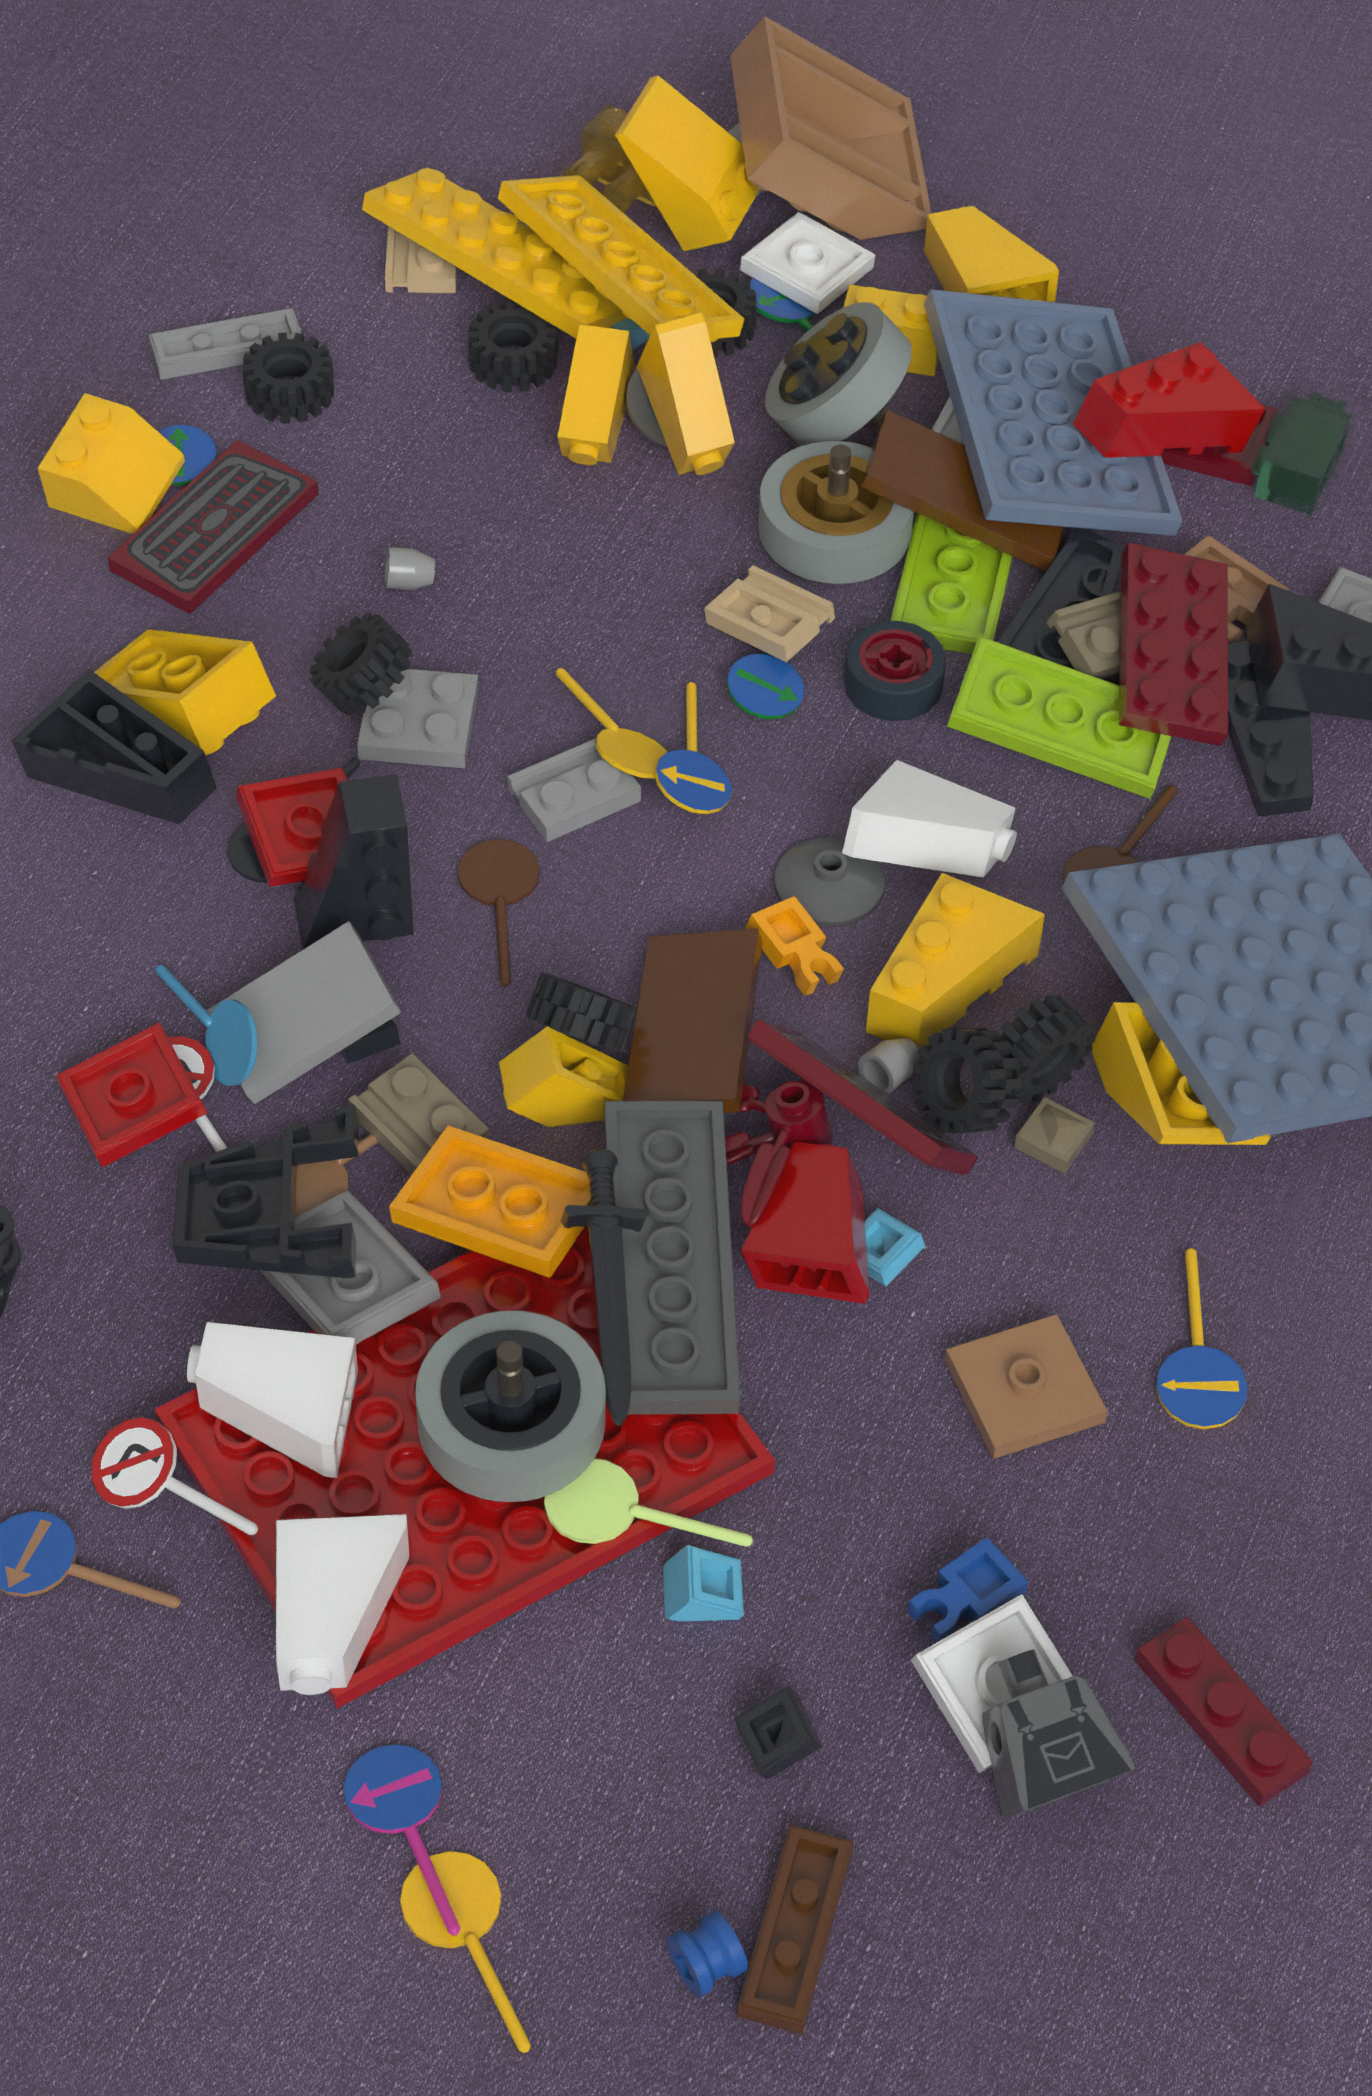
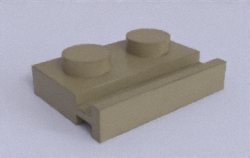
(1091, 635)
(410, 1111)

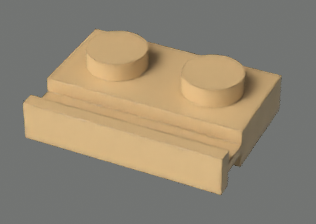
(416, 267)
(769, 613)

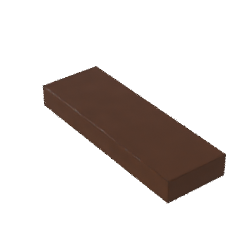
(795, 1929)

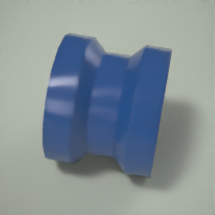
(707, 1953)

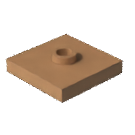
(1025, 1386)

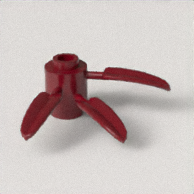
(794, 1115)

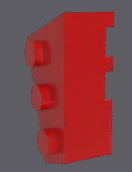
(1169, 403)

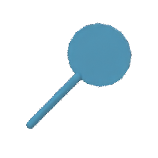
(229, 1034)

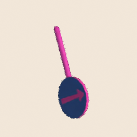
(394, 1793)

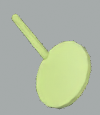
(606, 1502)

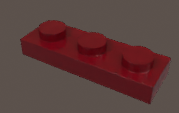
(1223, 1711)

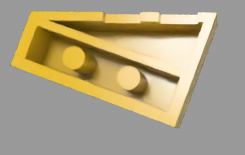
(949, 958)

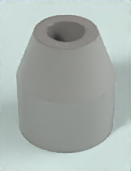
(408, 569)
(889, 1063)

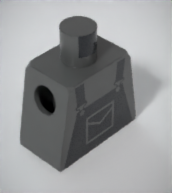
(1048, 1738)

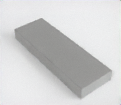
(216, 343)

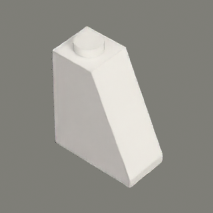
(929, 824)
(279, 1388)
(332, 1594)

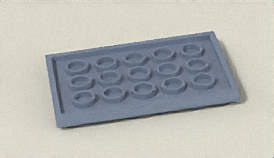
(1016, 389)

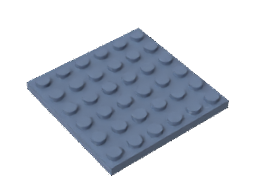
(1249, 975)

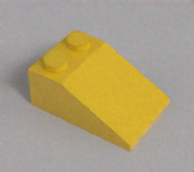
(687, 166)
(192, 683)
(1149, 1084)

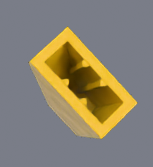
(986, 259)
(596, 394)
(687, 394)

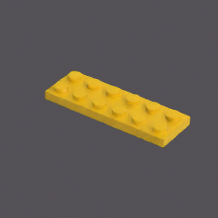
(490, 248)
(616, 254)

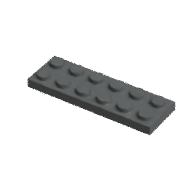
(680, 1259)

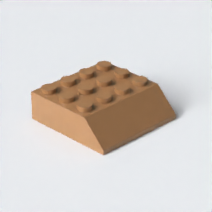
(827, 135)

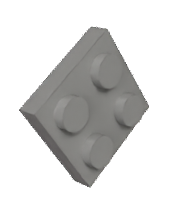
(422, 720)

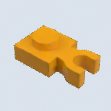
(796, 940)

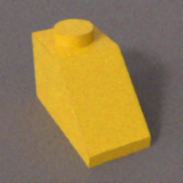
(560, 1080)

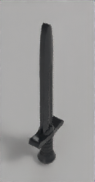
(608, 1271)

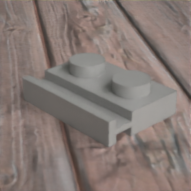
(572, 790)

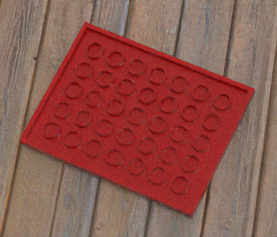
(467, 1554)

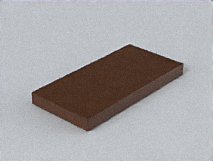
(936, 480)
(694, 1018)

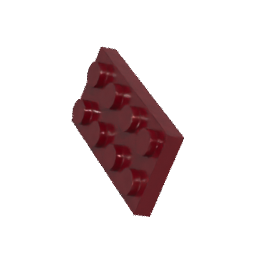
(1174, 644)

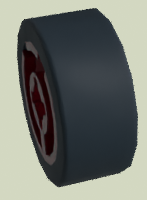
(894, 670)

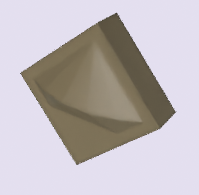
(1054, 1135)

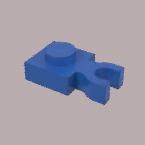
(969, 1588)

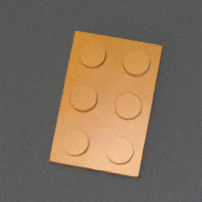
(493, 1200)

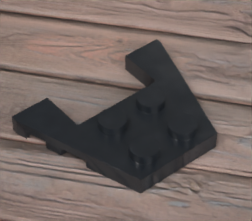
(242, 1202)

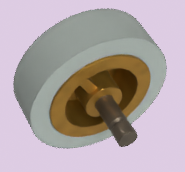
(824, 522)

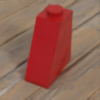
(812, 1228)

